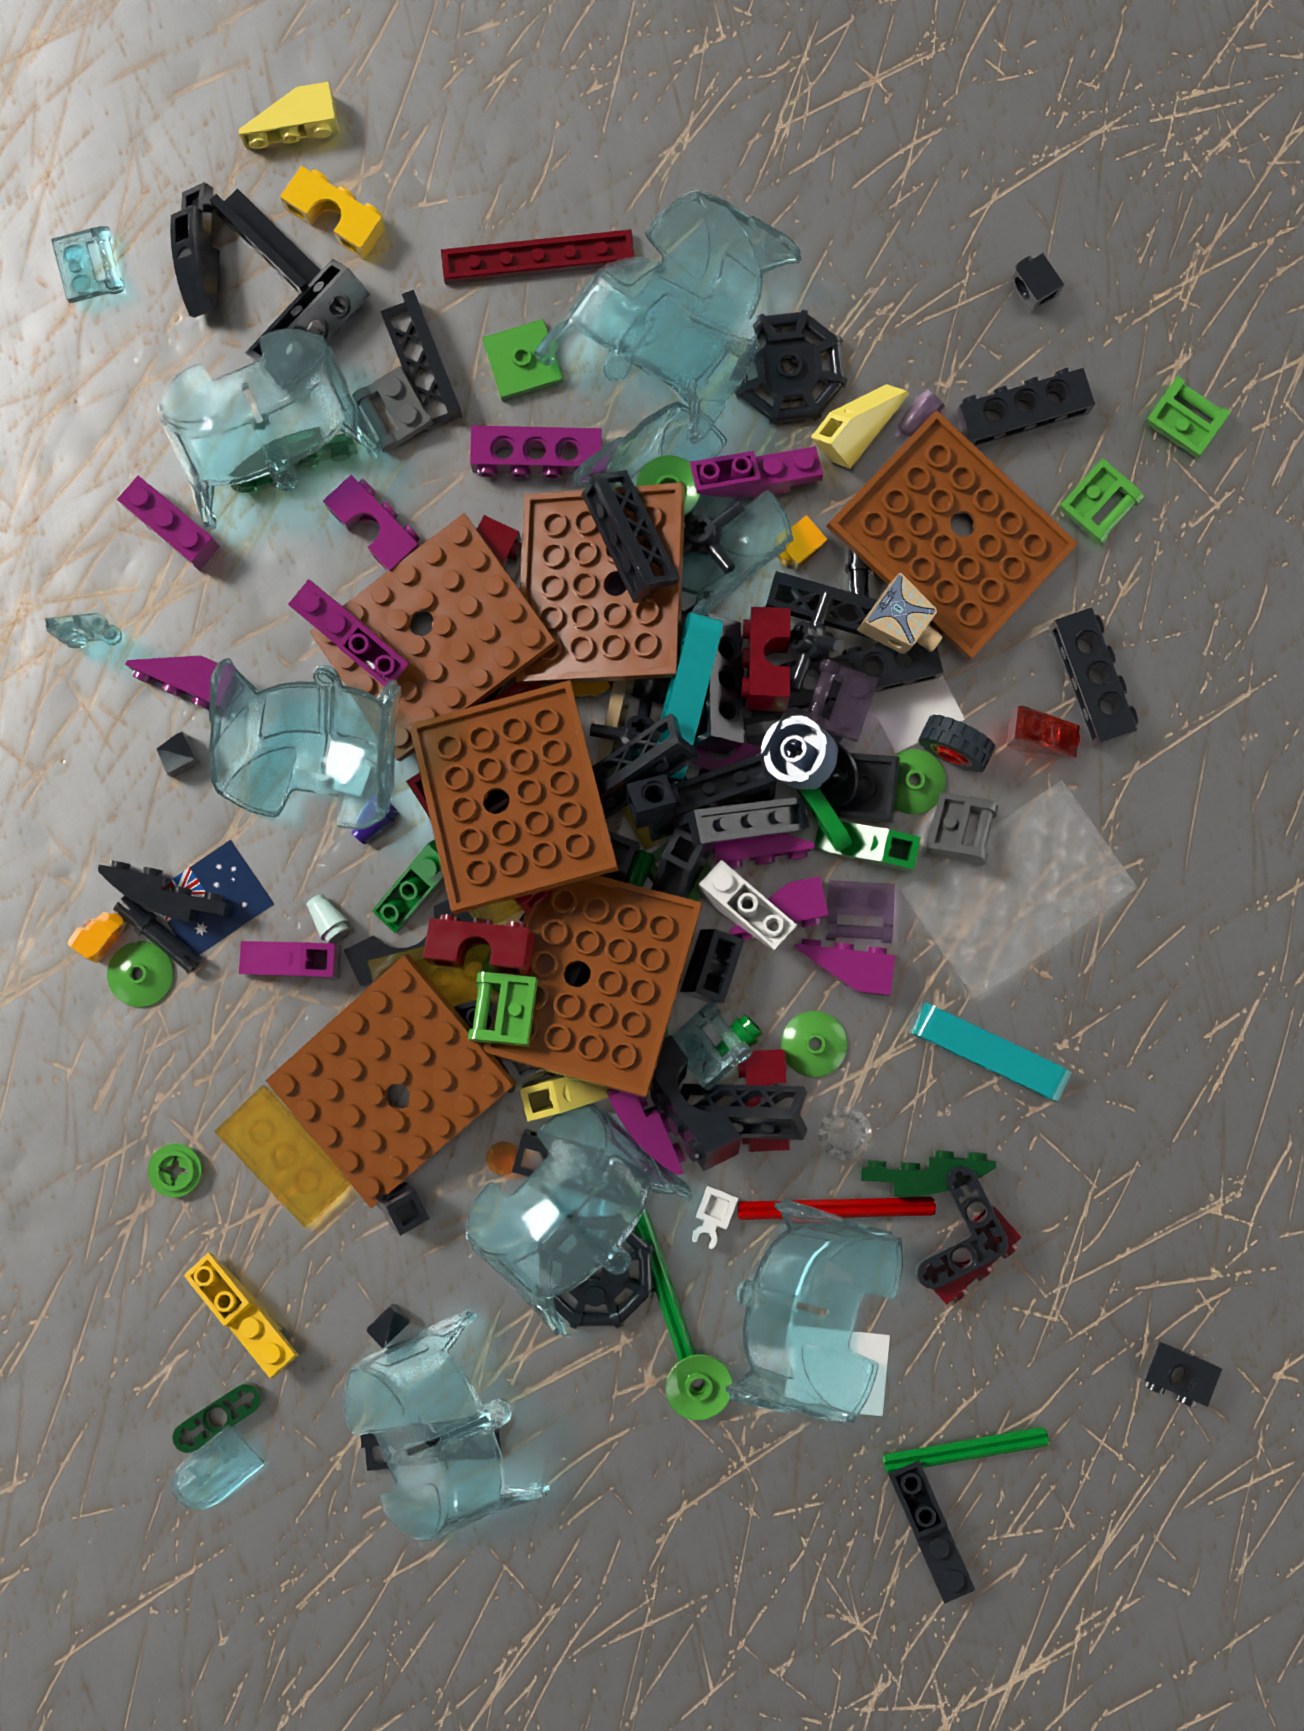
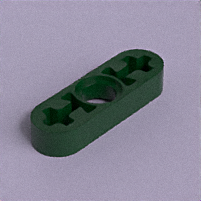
(192, 1422)

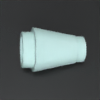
(328, 920)

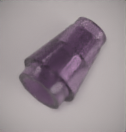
(919, 411)

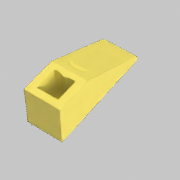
(297, 115)
(854, 426)
(558, 1095)

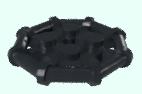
(804, 378)
(607, 1287)

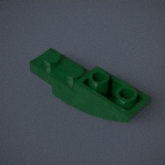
(913, 1181)

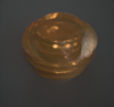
(501, 1158)

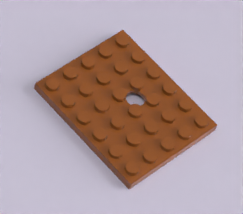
(905, 528)
(566, 585)
(478, 636)
(554, 817)
(636, 959)
(388, 1036)

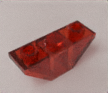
(1042, 733)

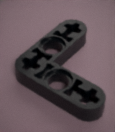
(972, 1242)

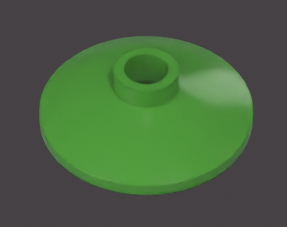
(668, 470)
(925, 796)
(156, 976)
(796, 1044)
(699, 1401)

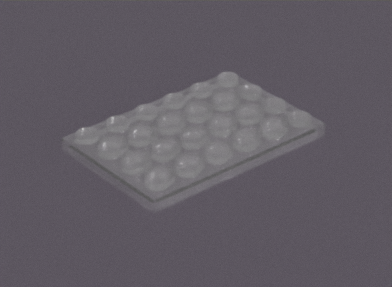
(1038, 886)

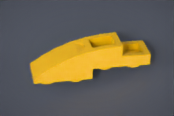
(242, 1314)

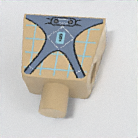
(901, 618)

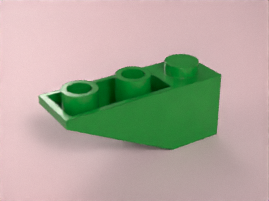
(875, 846)
(411, 889)

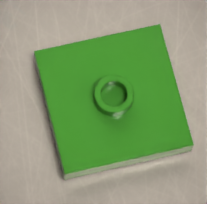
(515, 363)

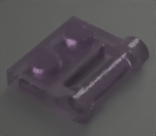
(851, 702)
(860, 900)

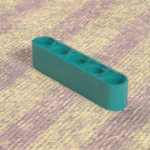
(689, 687)
(991, 1052)

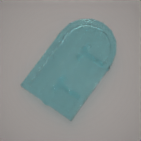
(214, 1470)

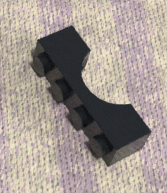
(374, 948)
(706, 1134)

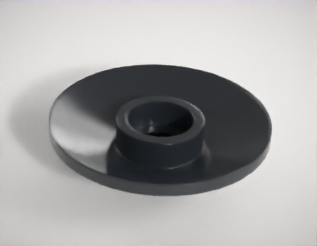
(843, 781)

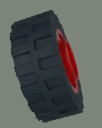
(956, 743)

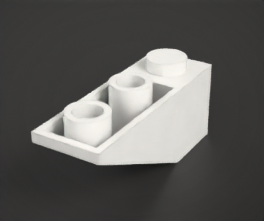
(745, 905)

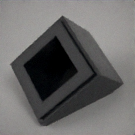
(177, 754)
(388, 1325)

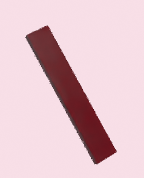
(535, 256)

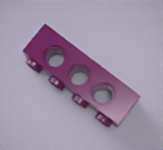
(521, 440)

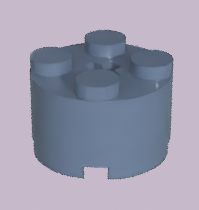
(817, 756)

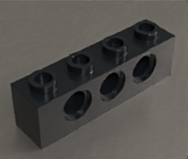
(313, 305)
(1069, 384)
(1077, 664)
(722, 716)

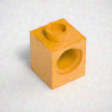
(805, 545)

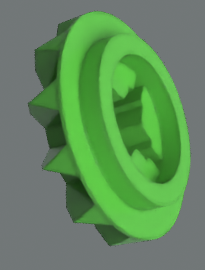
(163, 1181)

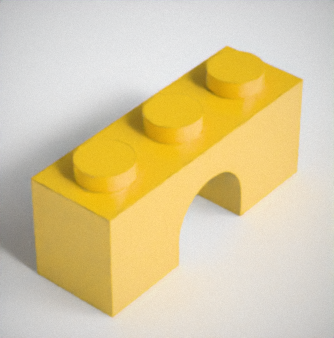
(311, 195)

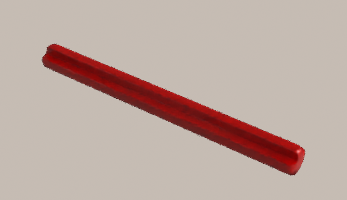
(844, 1207)

